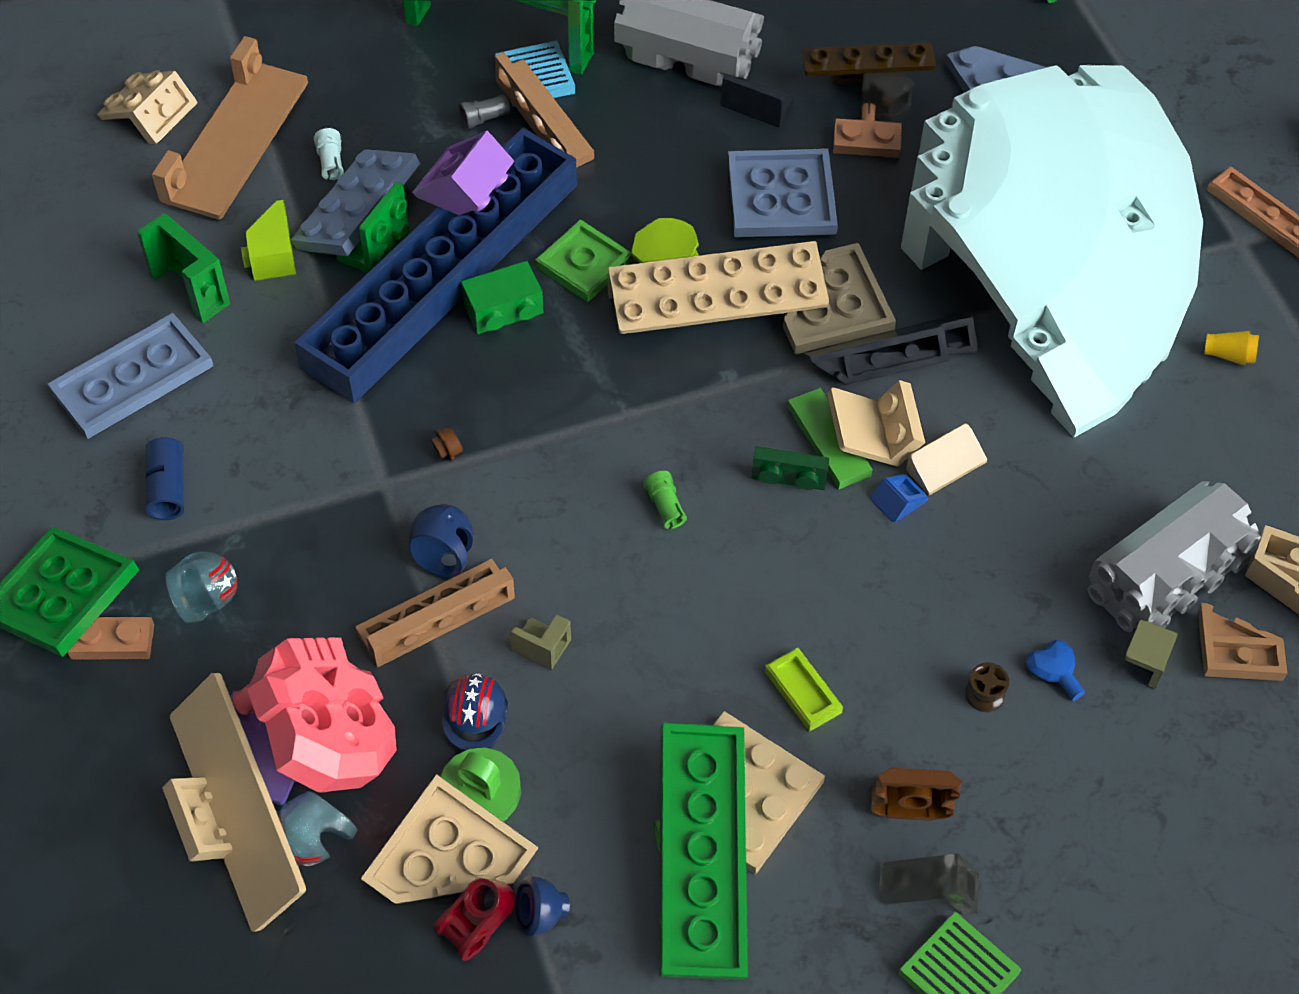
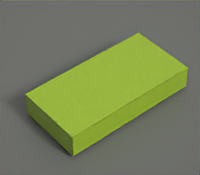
(803, 689)

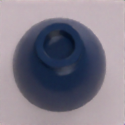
(539, 905)

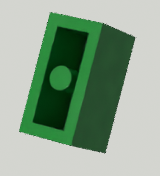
(502, 297)

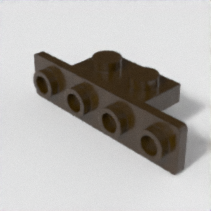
(851, 63)

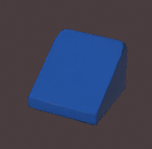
(898, 496)

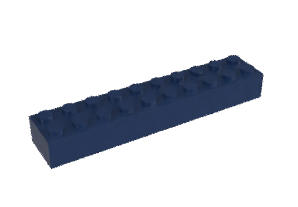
(424, 272)

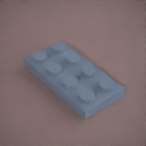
(337, 219)
(130, 375)

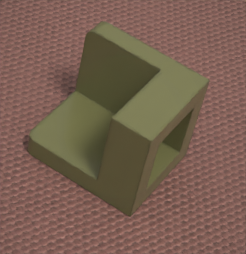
(542, 642)
(1151, 649)

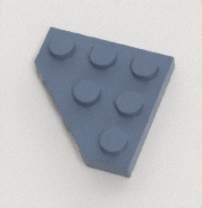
(980, 66)

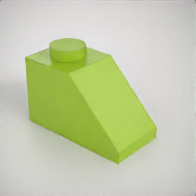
(269, 245)

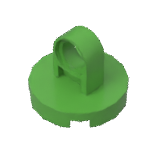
(486, 779)

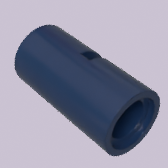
(164, 478)

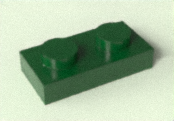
(789, 468)

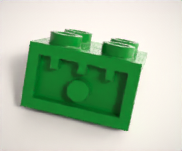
(380, 231)

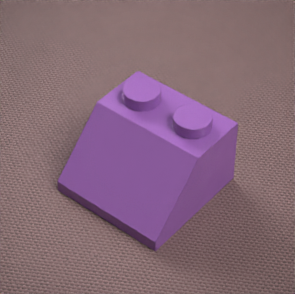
(466, 175)

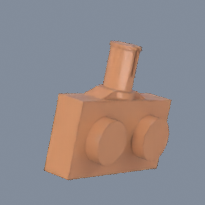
(867, 136)

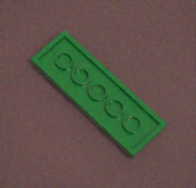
(702, 852)

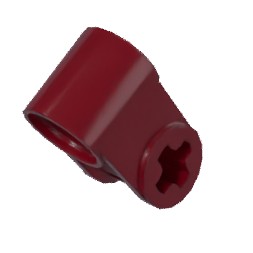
(468, 920)

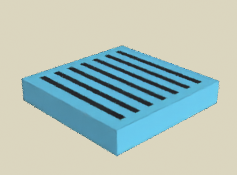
(548, 65)

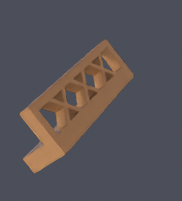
(540, 108)
(440, 616)

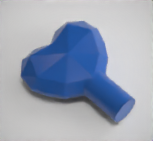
(1056, 665)

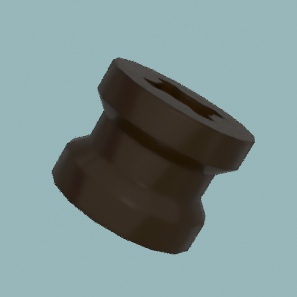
(993, 679)

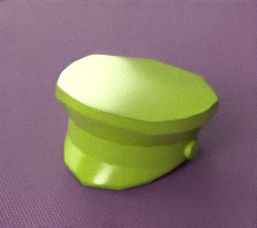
(665, 241)

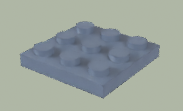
(782, 193)

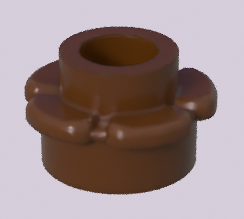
(446, 443)

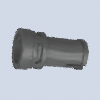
(476, 112)

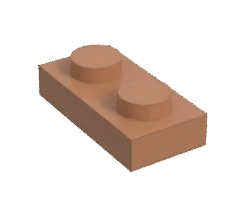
(115, 639)

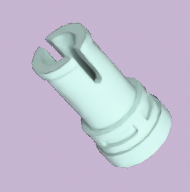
(329, 148)

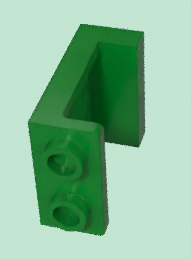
(173, 249)

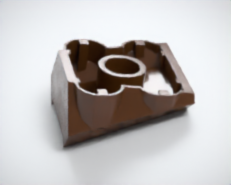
(915, 794)

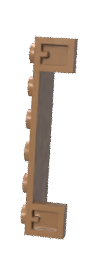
(232, 138)

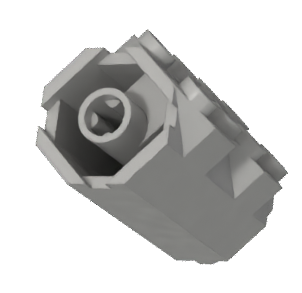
(700, 33)
(1174, 556)

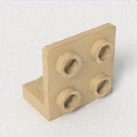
(152, 103)
(877, 429)

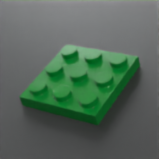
(61, 590)

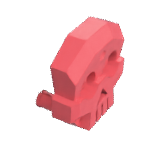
(319, 714)

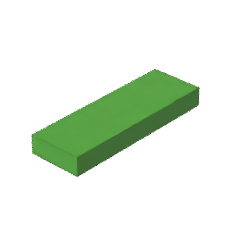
(816, 421)

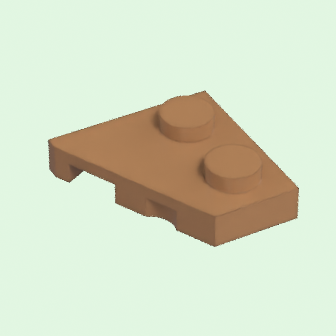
(1239, 649)

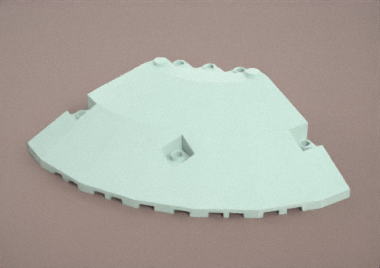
(1038, 201)

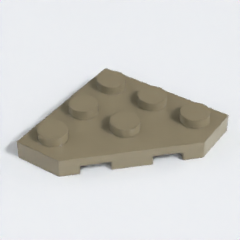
(854, 305)

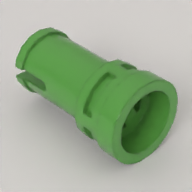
(662, 492)

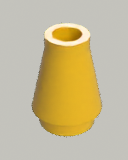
(1234, 346)

